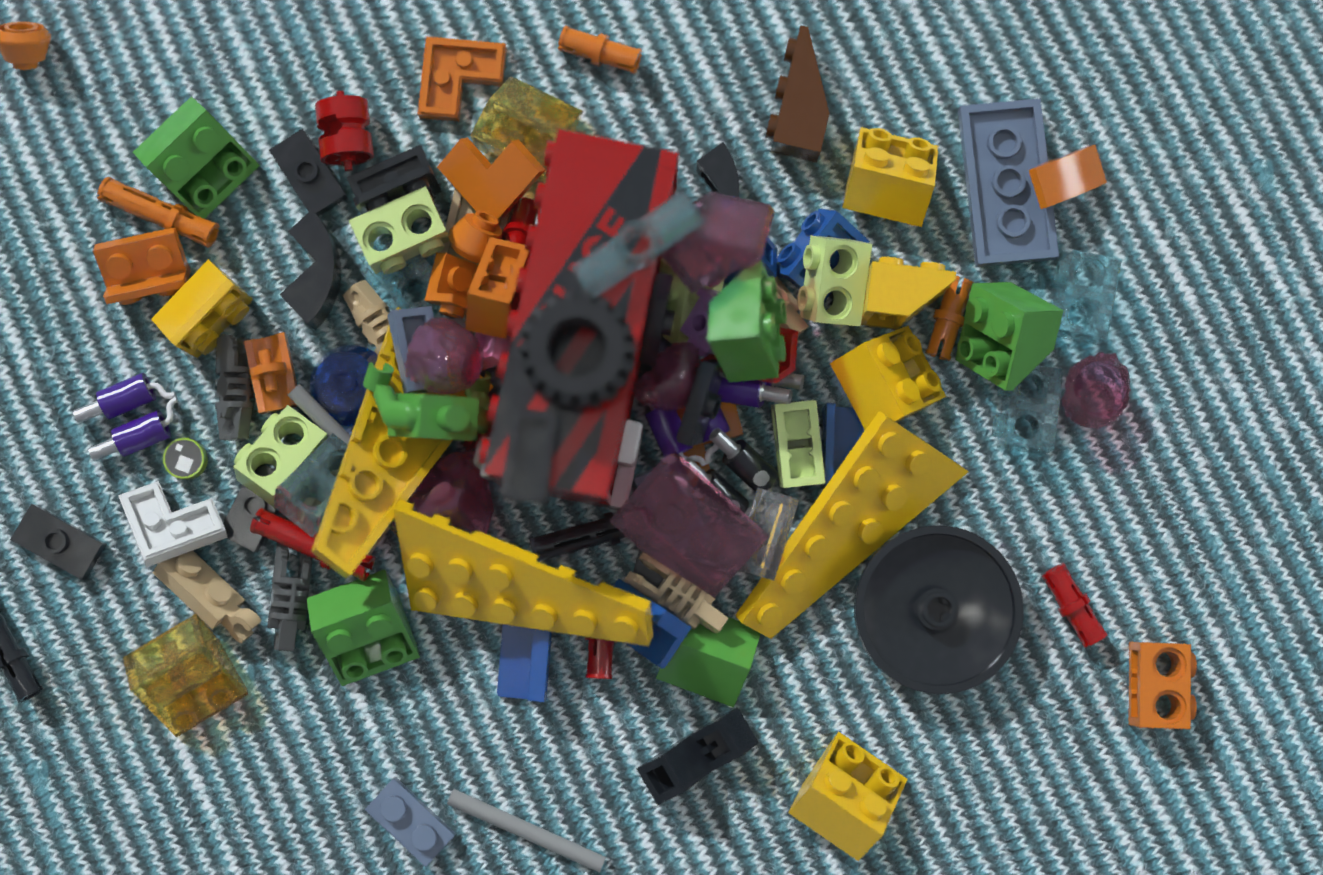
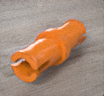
(599, 49)
(949, 319)

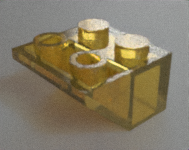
(525, 115)
(184, 676)

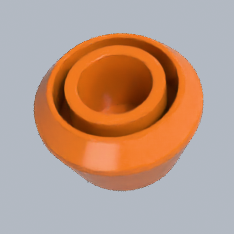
(24, 44)
(472, 234)

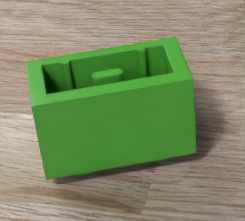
(196, 158)
(746, 326)
(1006, 332)
(362, 628)

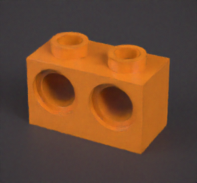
(494, 288)
(1148, 685)

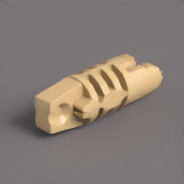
(369, 312)
(678, 596)

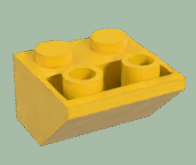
(891, 176)
(901, 291)
(202, 310)
(888, 377)
(848, 797)

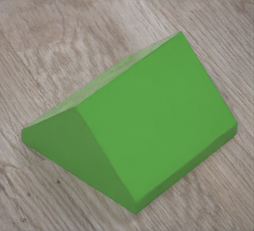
(713, 662)

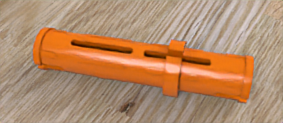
(158, 212)

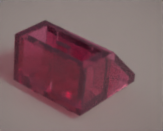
(728, 240)
(455, 492)

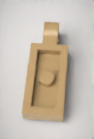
(207, 594)

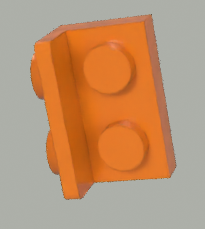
(142, 266)
(450, 284)

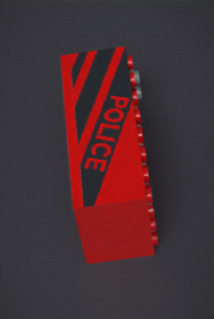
(587, 199)

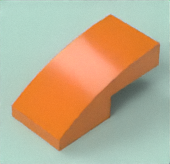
(1067, 176)

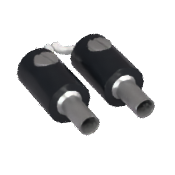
(744, 463)

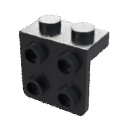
(393, 180)

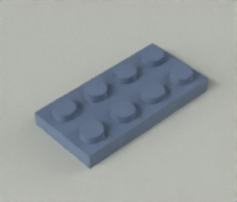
(998, 150)

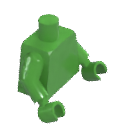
(430, 414)

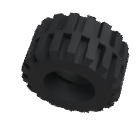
(570, 313)

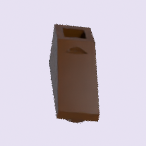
(804, 108)

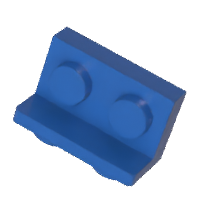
(819, 223)

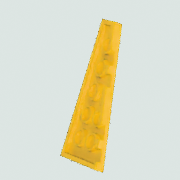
(373, 478)
(865, 503)
(503, 584)

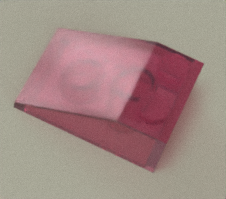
(689, 525)

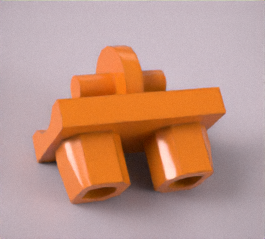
(271, 372)

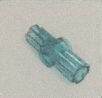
(662, 229)

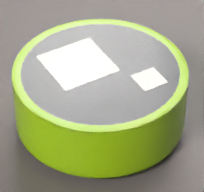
(185, 458)

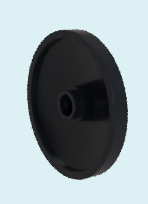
(938, 609)

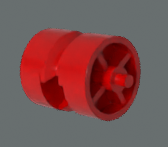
(344, 125)

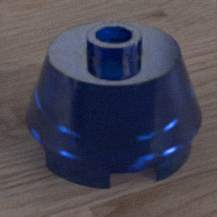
(339, 381)

